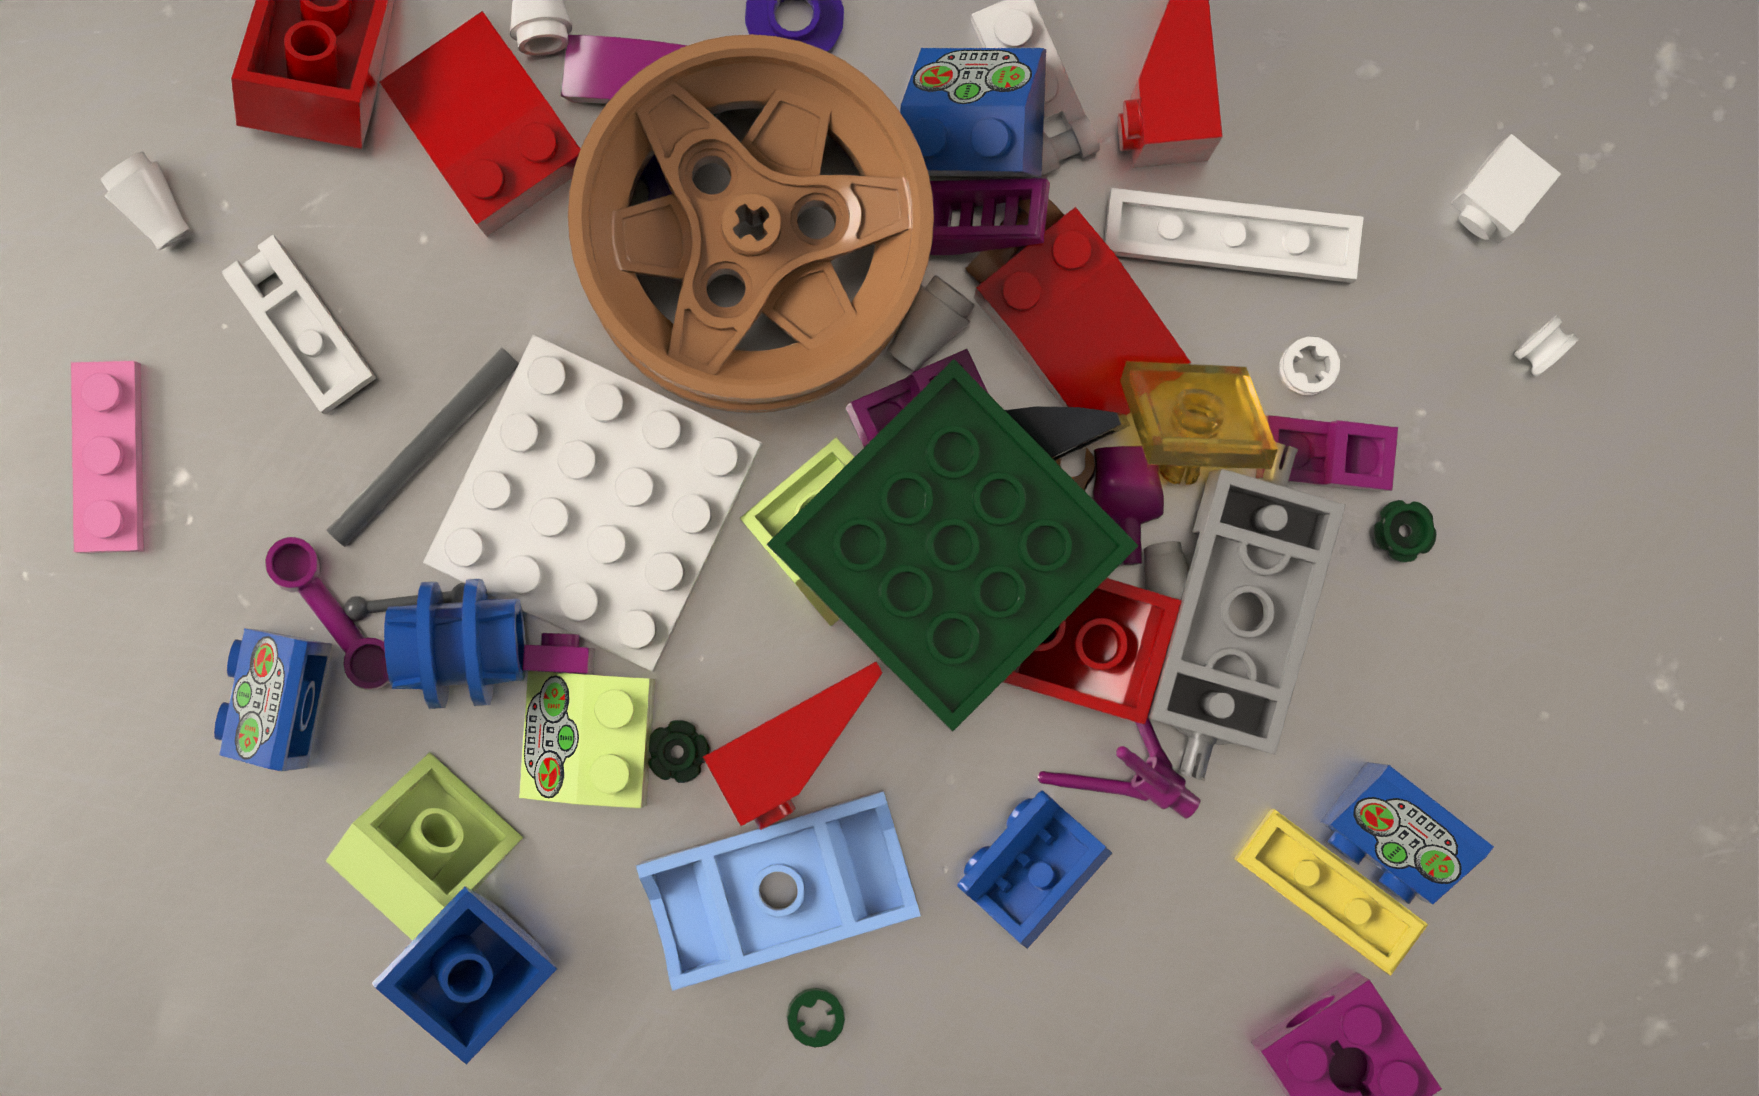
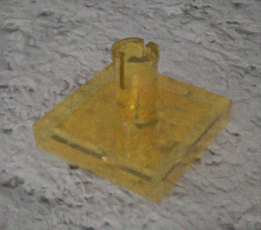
(1197, 418)

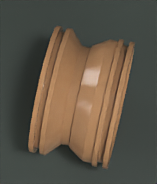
(772, 181)

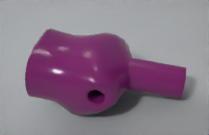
(1128, 491)

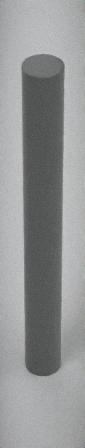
(422, 447)

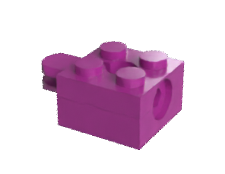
(1345, 1048)

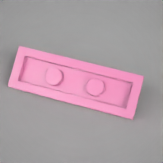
(107, 457)

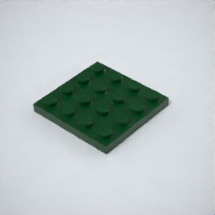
(952, 545)

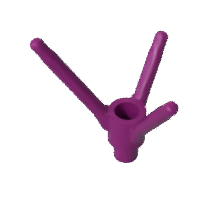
(1152, 780)

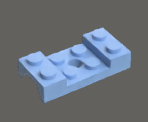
(845, 877)

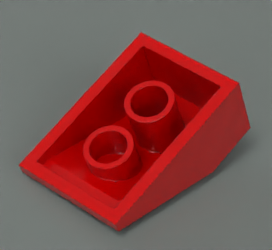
(311, 68)
(1176, 96)
(484, 123)
(1076, 316)
(1105, 652)
(779, 757)

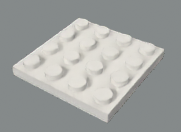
(593, 502)

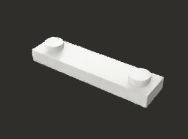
(1233, 235)

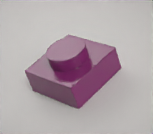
(559, 654)

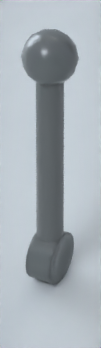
(358, 608)

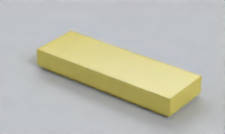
(1331, 891)

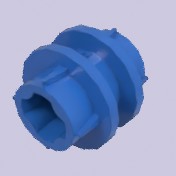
(454, 643)

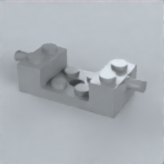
(1230, 681)

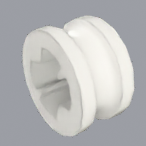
(1546, 346)
(1320, 350)

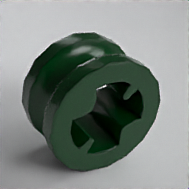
(822, 1036)

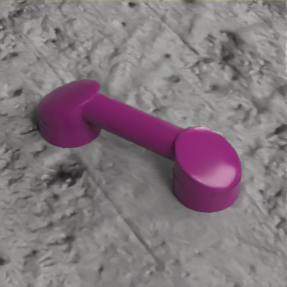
(296, 568)

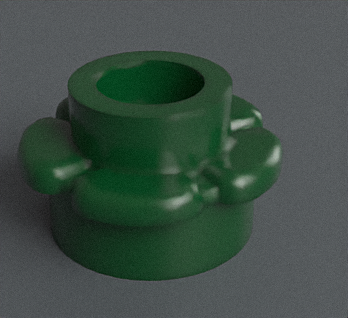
(1421, 525)
(677, 734)

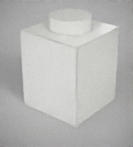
(1504, 190)

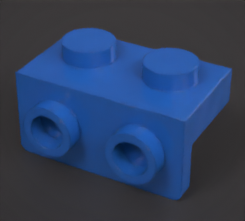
(1033, 868)

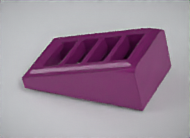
(967, 194)

